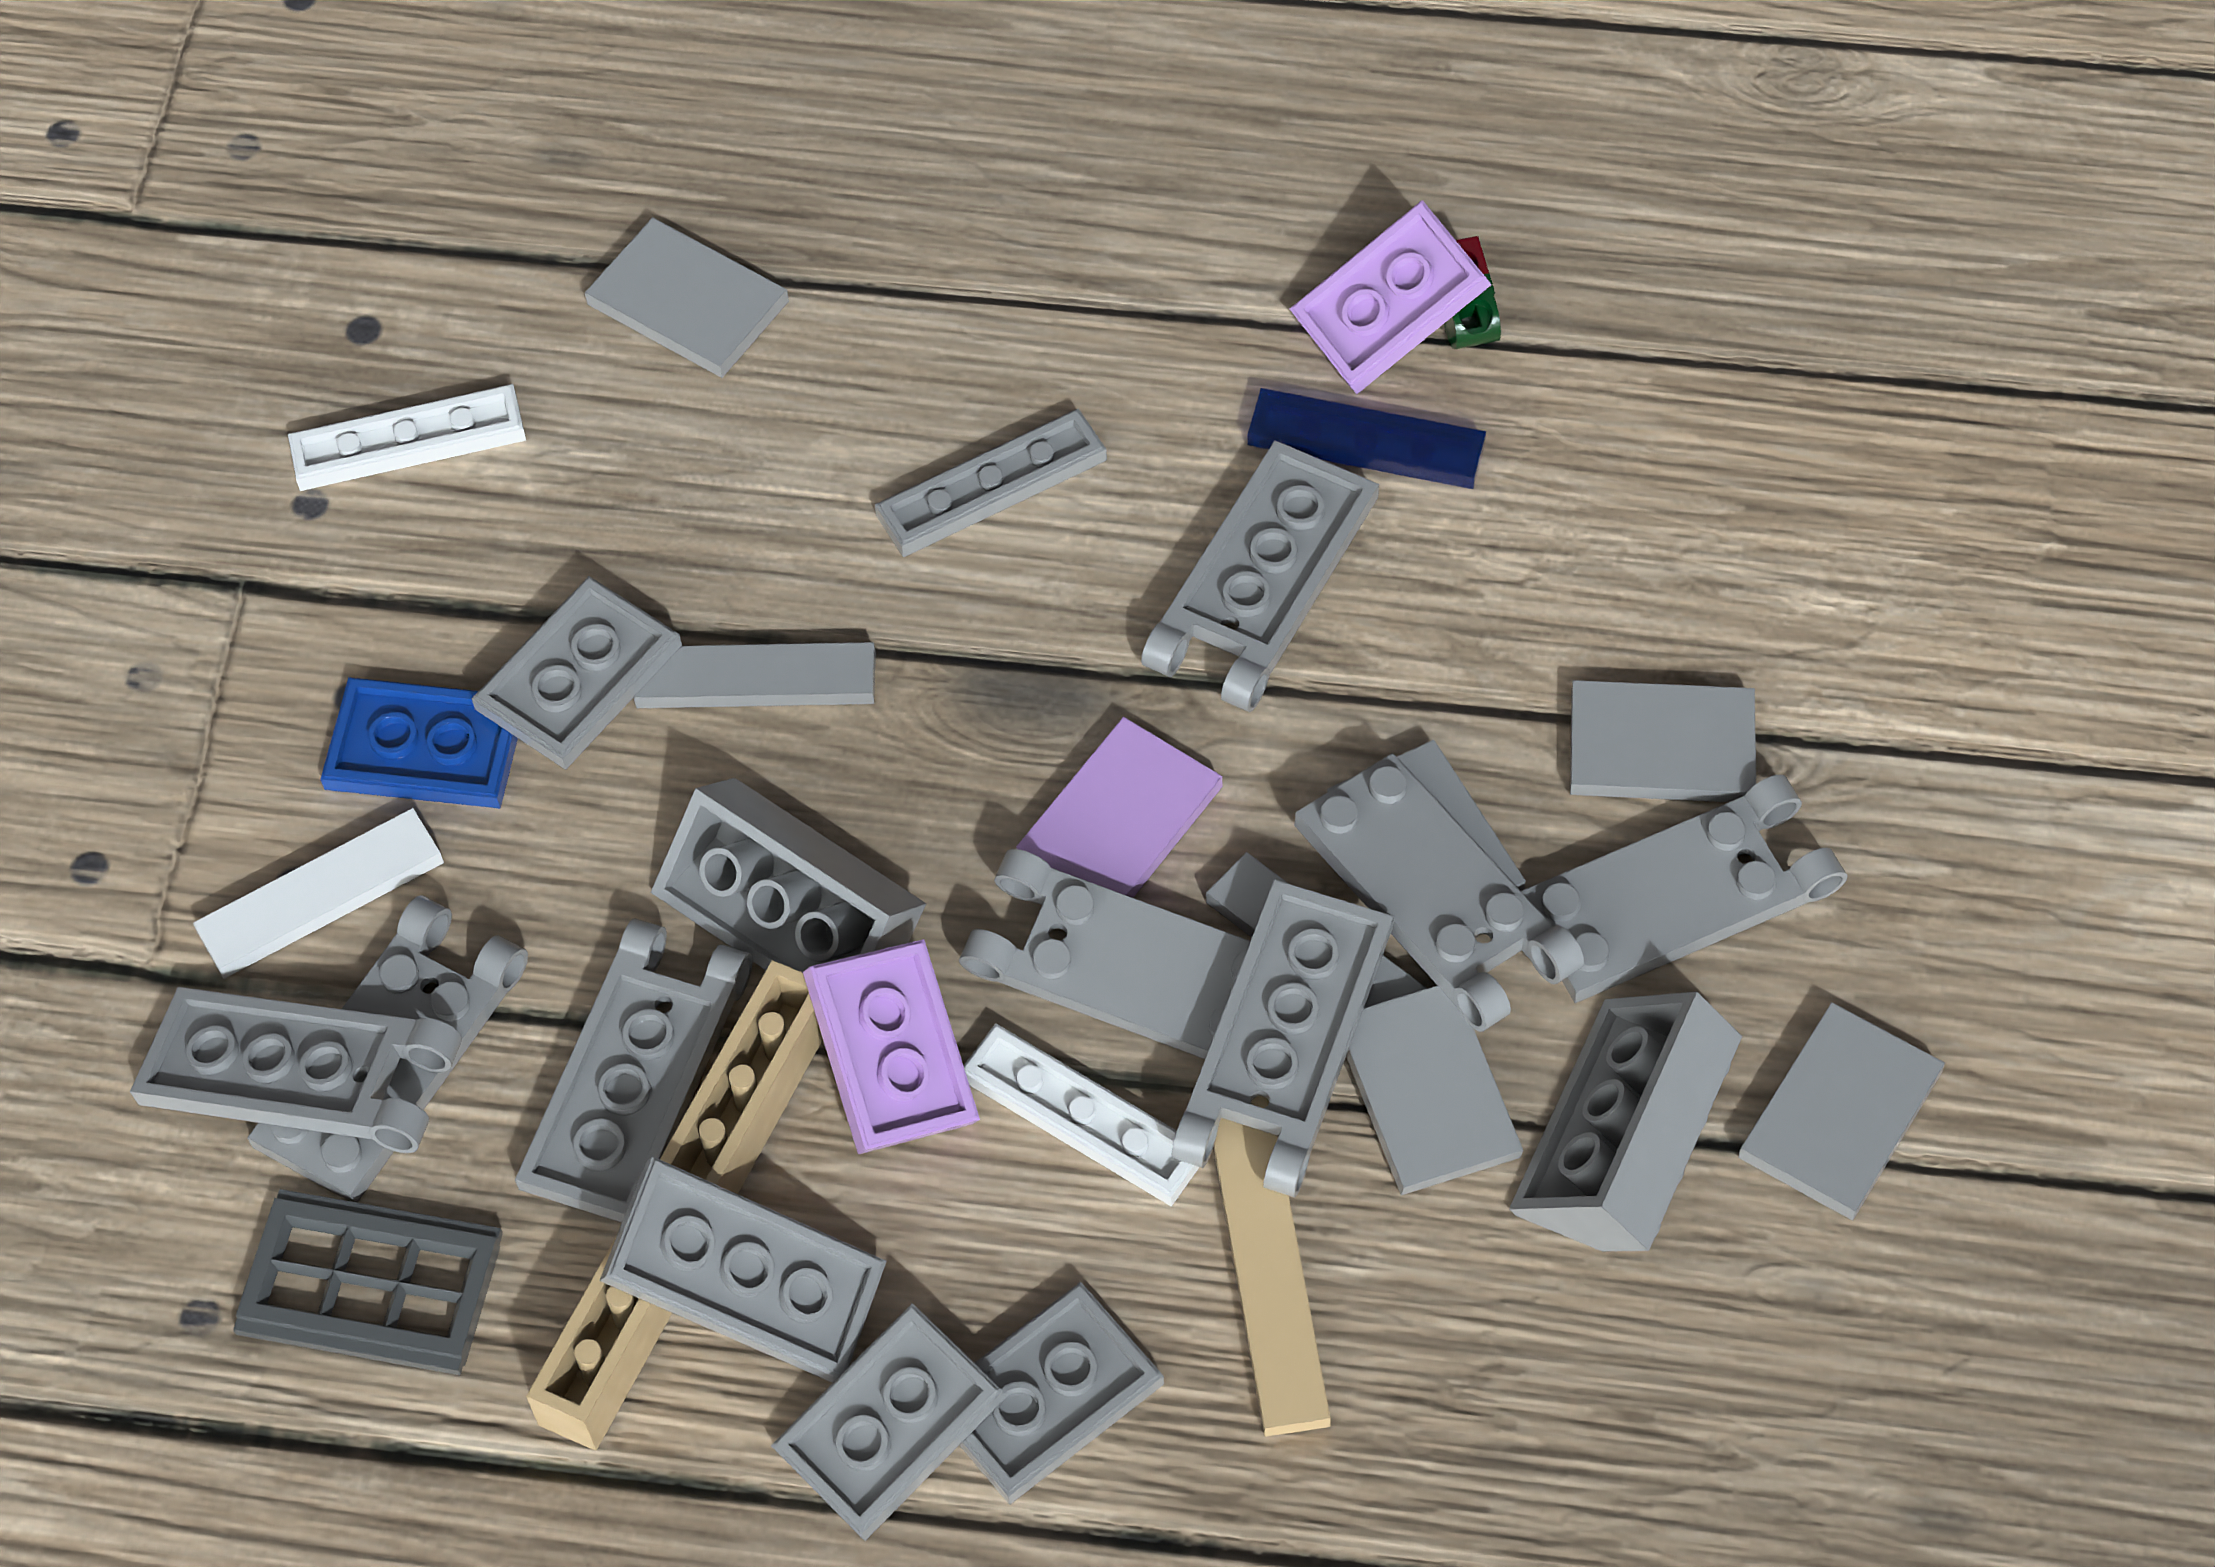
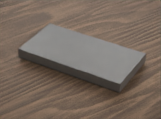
(743, 1270)

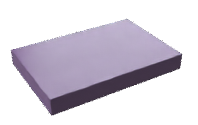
(1390, 296)
(1123, 810)
(891, 1046)

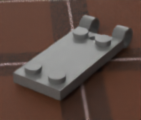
(1264, 569)
(1438, 884)
(1682, 889)
(1117, 960)
(396, 989)
(1286, 1028)
(291, 1065)
(630, 1075)

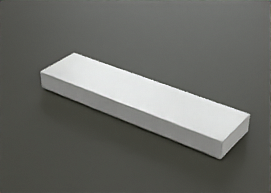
(406, 437)
(318, 893)
(1079, 1113)

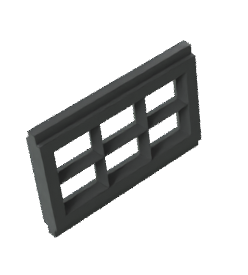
(358, 1337)

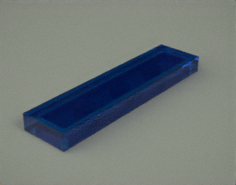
(1368, 438)

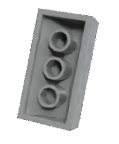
(778, 883)
(1628, 1121)

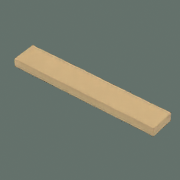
(1270, 1283)

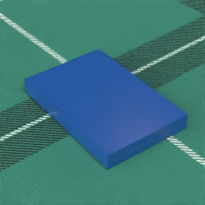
(417, 745)

